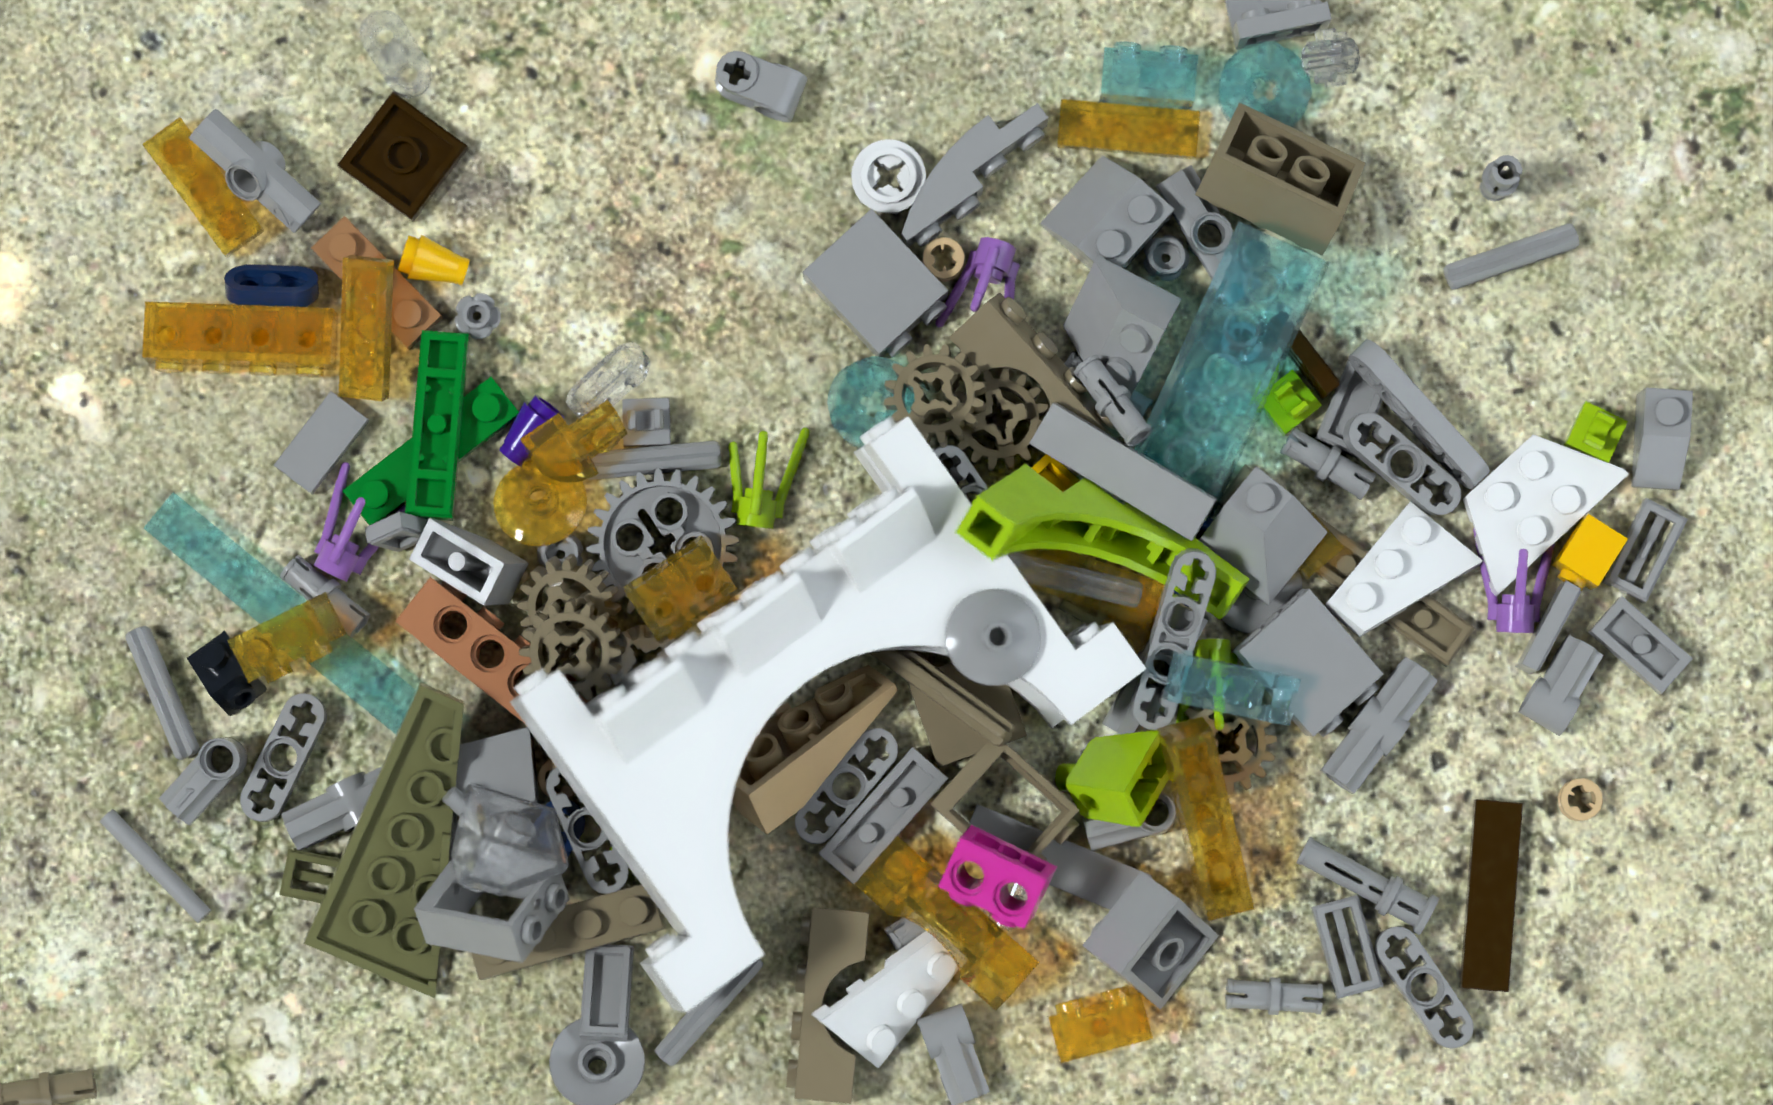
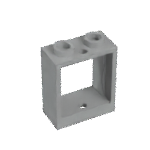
(447, 923)

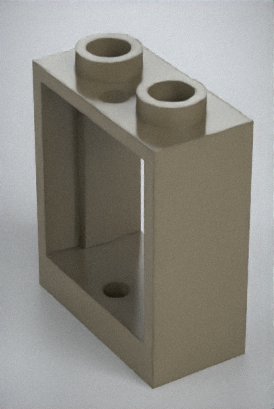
(1058, 830)

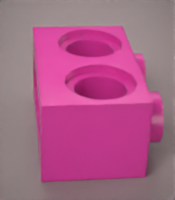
(1001, 865)

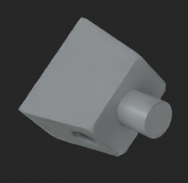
(501, 763)

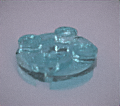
(1265, 62)
(848, 389)

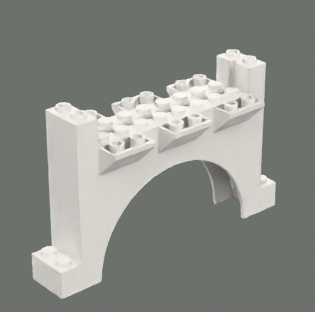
(669, 745)

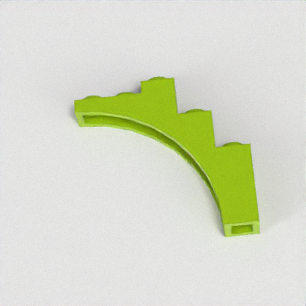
(1084, 519)

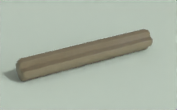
(948, 694)

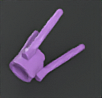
(991, 264)
(339, 554)
(1517, 611)

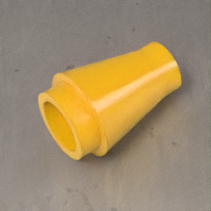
(432, 262)

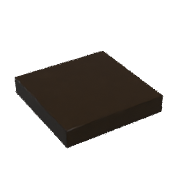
(402, 156)

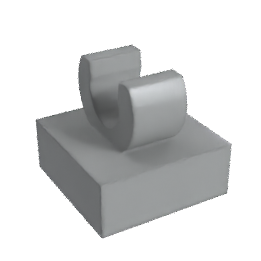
(646, 422)

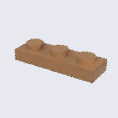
(409, 308)

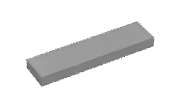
(1123, 471)
(1077, 870)

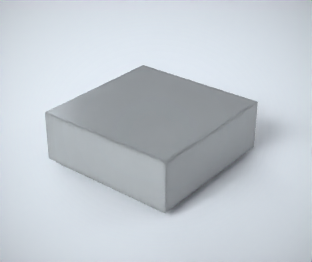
(396, 531)

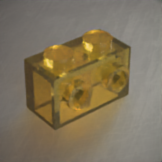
(680, 589)
(286, 637)
(1098, 1027)

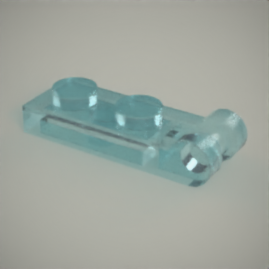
(1230, 688)

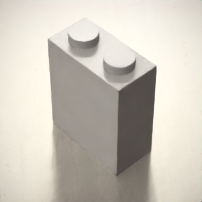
(876, 285)
(1313, 646)

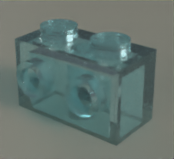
(1148, 77)

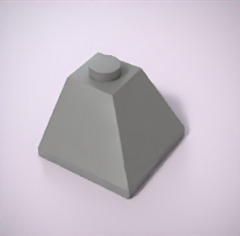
(1264, 534)

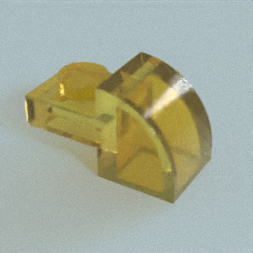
(567, 451)

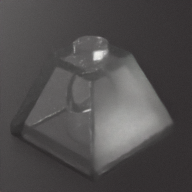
(505, 842)

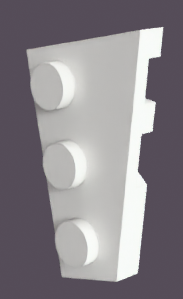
(1400, 569)
(889, 1003)

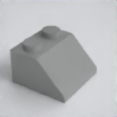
(1108, 215)
(1119, 320)
(1150, 939)

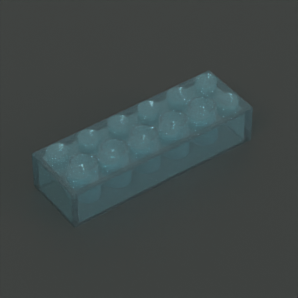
(1231, 358)

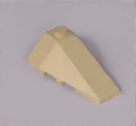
(805, 745)

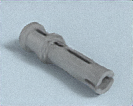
(1393, 890)

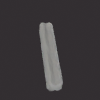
(1511, 256)
(666, 457)
(162, 692)
(702, 1016)

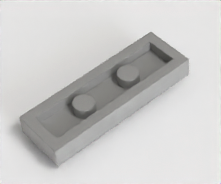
(883, 815)

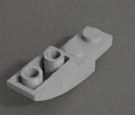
(953, 181)

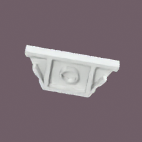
(1534, 503)

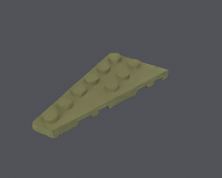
(397, 851)

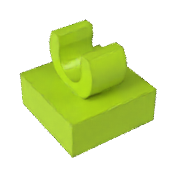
(1290, 403)
(1595, 432)

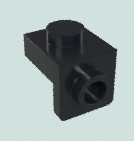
(223, 675)

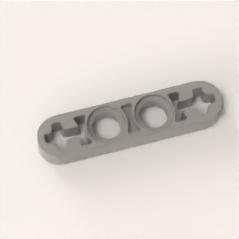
(1419, 414)
(1166, 637)

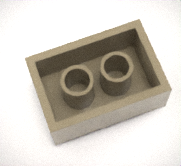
(1280, 179)

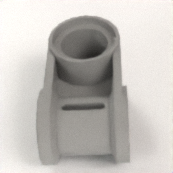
(766, 86)

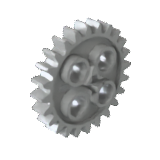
(697, 519)

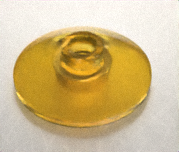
(541, 520)

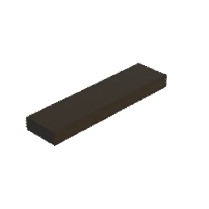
(1491, 895)

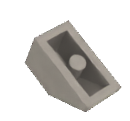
(1661, 438)
(469, 562)

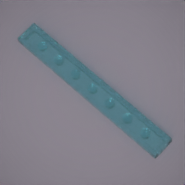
(266, 596)

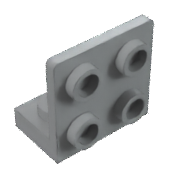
(1275, 19)

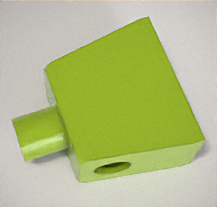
(1116, 777)

